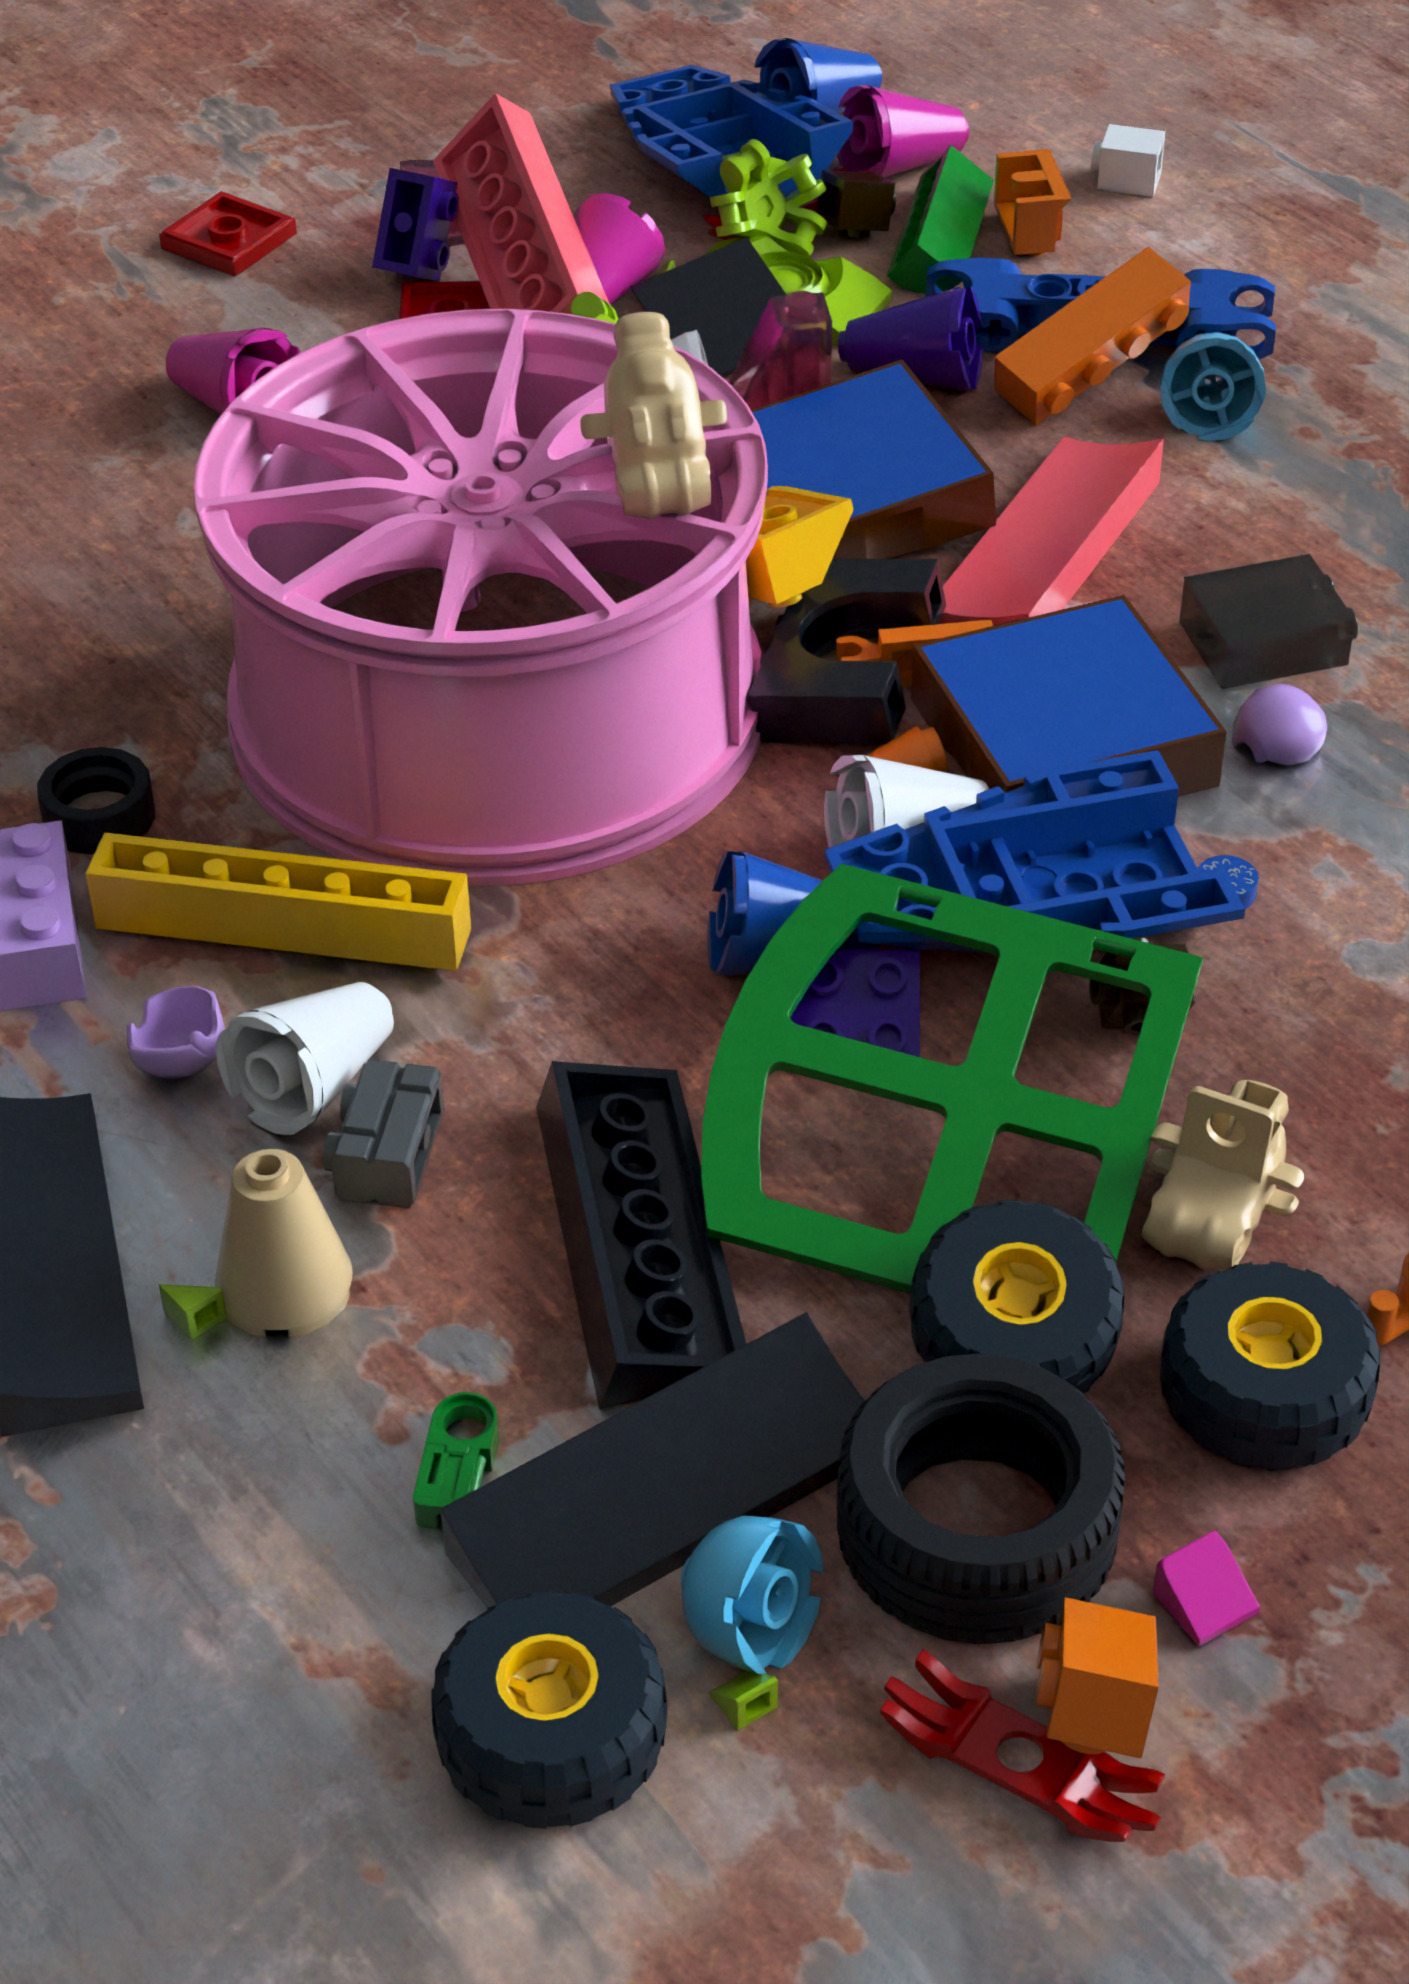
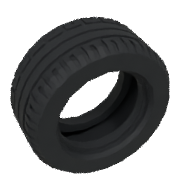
(980, 1412)

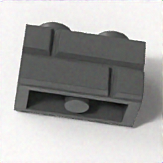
(385, 1133)

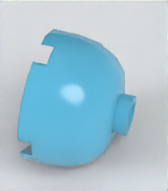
(1219, 407)
(751, 1591)

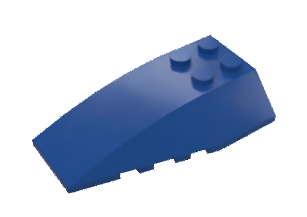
(697, 116)
(1068, 845)

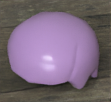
(1280, 725)
(176, 1033)

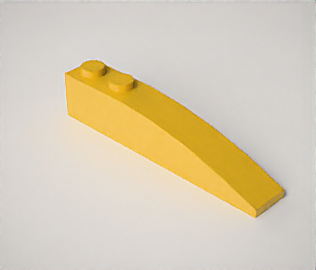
(795, 543)

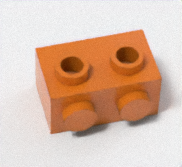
(1098, 1678)

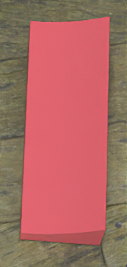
(516, 213)
(1053, 531)

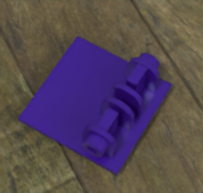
(867, 998)

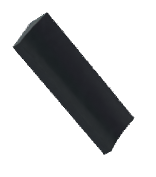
(635, 1227)
(61, 1279)
(660, 1475)

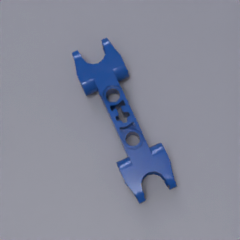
(1018, 302)

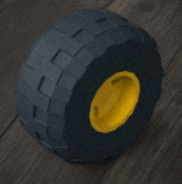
(1019, 1287)
(1269, 1366)
(549, 1709)

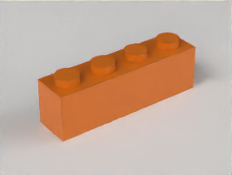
(1092, 336)

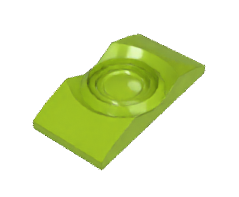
(846, 287)

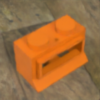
(1030, 200)

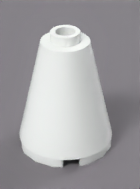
(886, 792)
(301, 1052)

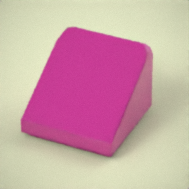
(1204, 1588)

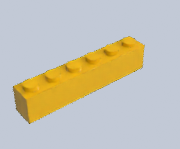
(280, 901)

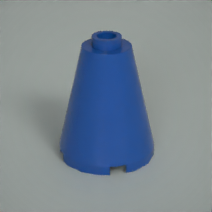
(814, 71)
(752, 908)

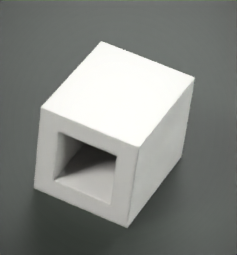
(1129, 160)

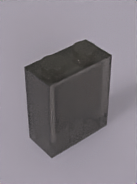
(1267, 621)

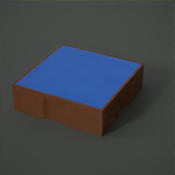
(888, 452)
(1063, 695)

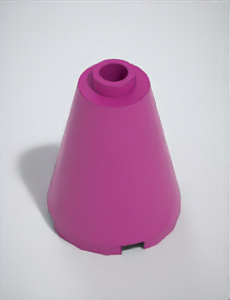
(897, 131)
(619, 242)
(225, 364)

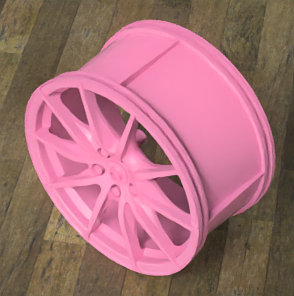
(493, 746)

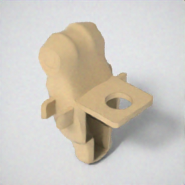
(654, 422)
(1220, 1174)

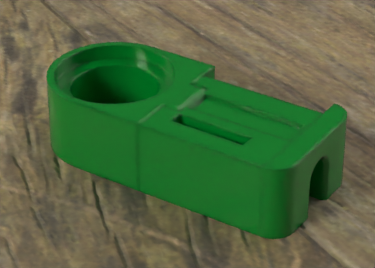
(454, 1465)

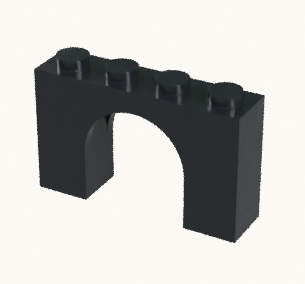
(843, 701)

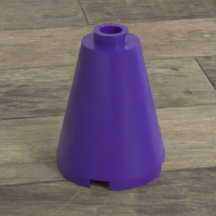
(929, 334)

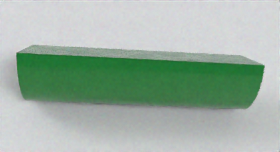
(941, 221)

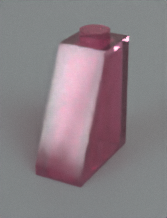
(787, 350)

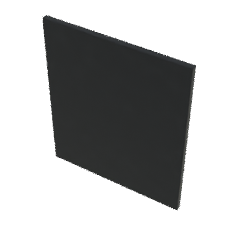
(717, 296)

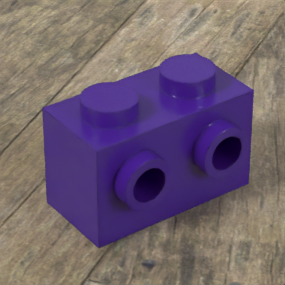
(415, 224)

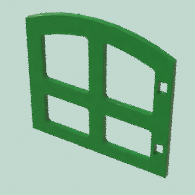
(974, 1097)

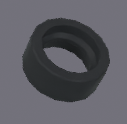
(91, 772)

